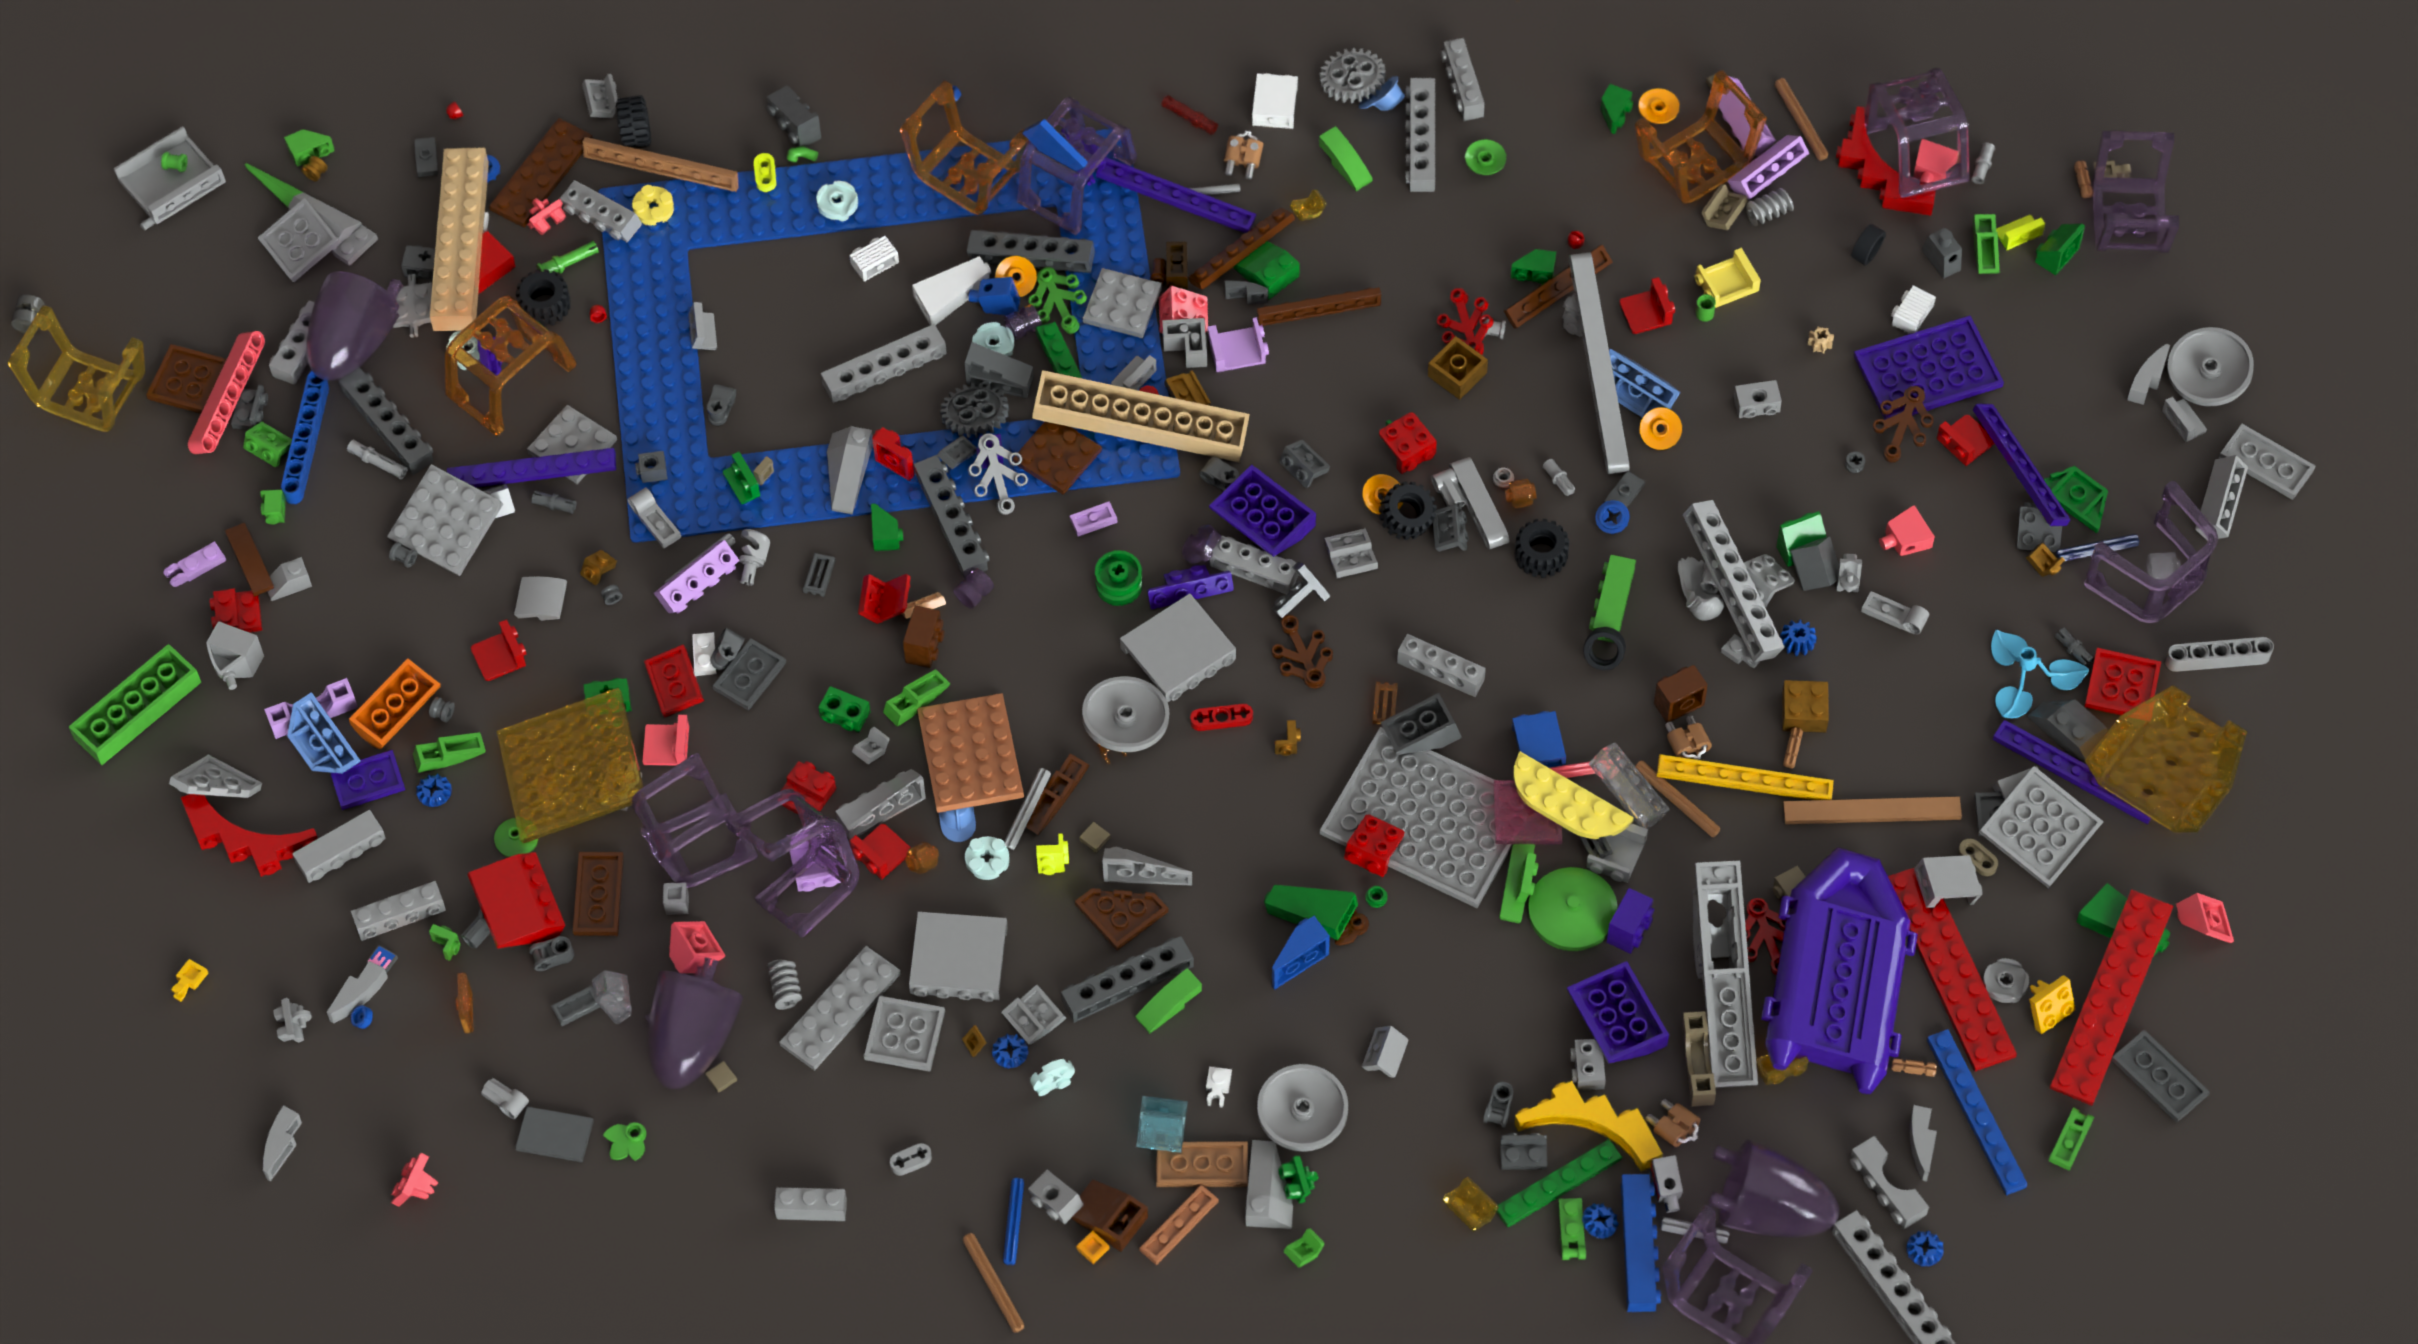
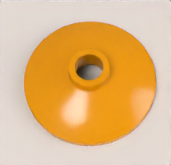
(1662, 100)
(1024, 268)
(1670, 434)
(1373, 487)

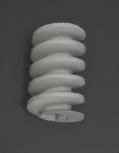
(1769, 205)
(784, 983)

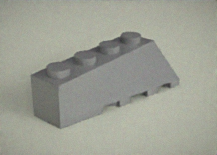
(881, 803)

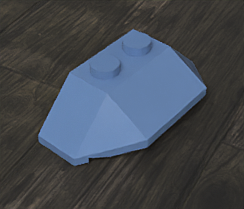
(1638, 387)
(318, 738)

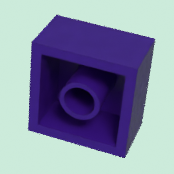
(1630, 921)

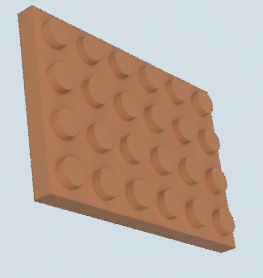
(970, 753)

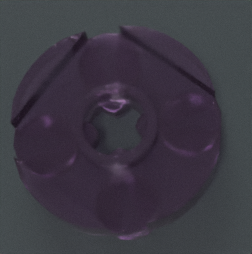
(1201, 546)

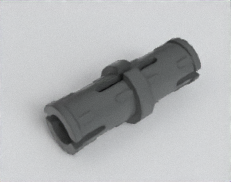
(554, 502)
(2074, 647)

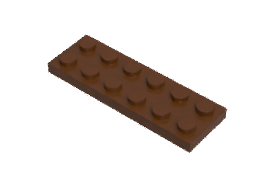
(540, 172)

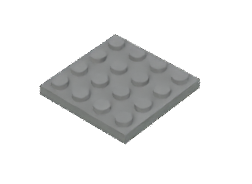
(445, 520)
(2041, 827)

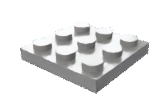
(299, 239)
(1122, 303)
(569, 434)
(904, 1033)

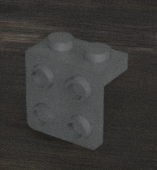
(2035, 530)

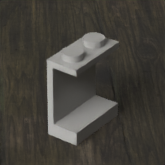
(1626, 851)
(1947, 878)

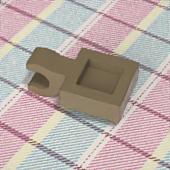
(2113, 171)

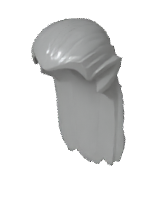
(1701, 604)

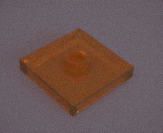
(464, 1003)

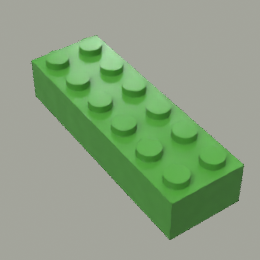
(135, 704)

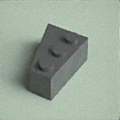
(794, 117)
(998, 370)

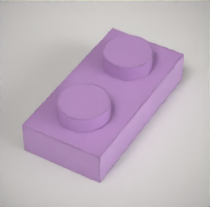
(1093, 519)

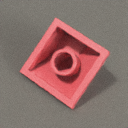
(2205, 916)
(691, 944)

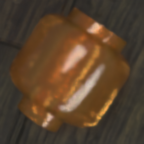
(1521, 493)
(922, 857)

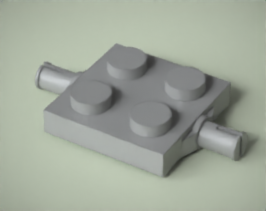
(414, 305)

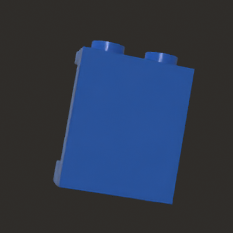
(1540, 738)

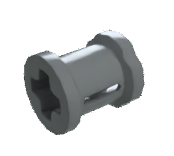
(403, 555)

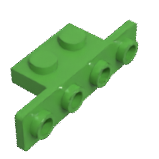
(1518, 882)

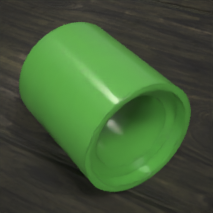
(1705, 314)

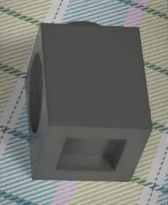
(655, 459)

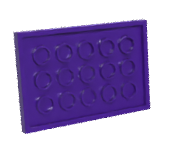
(1942, 360)

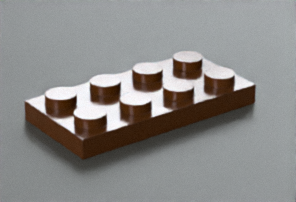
(598, 894)

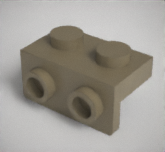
(1723, 208)

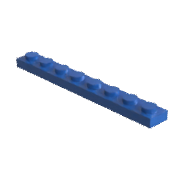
(1977, 1112)

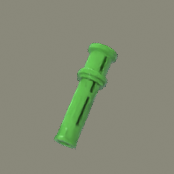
(558, 263)

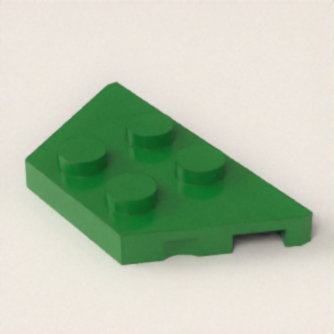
(2079, 495)

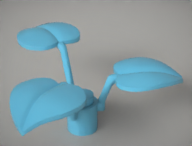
(2009, 647)

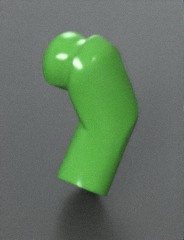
(805, 152)

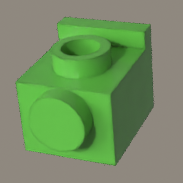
(273, 506)

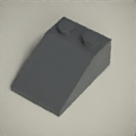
(1422, 727)

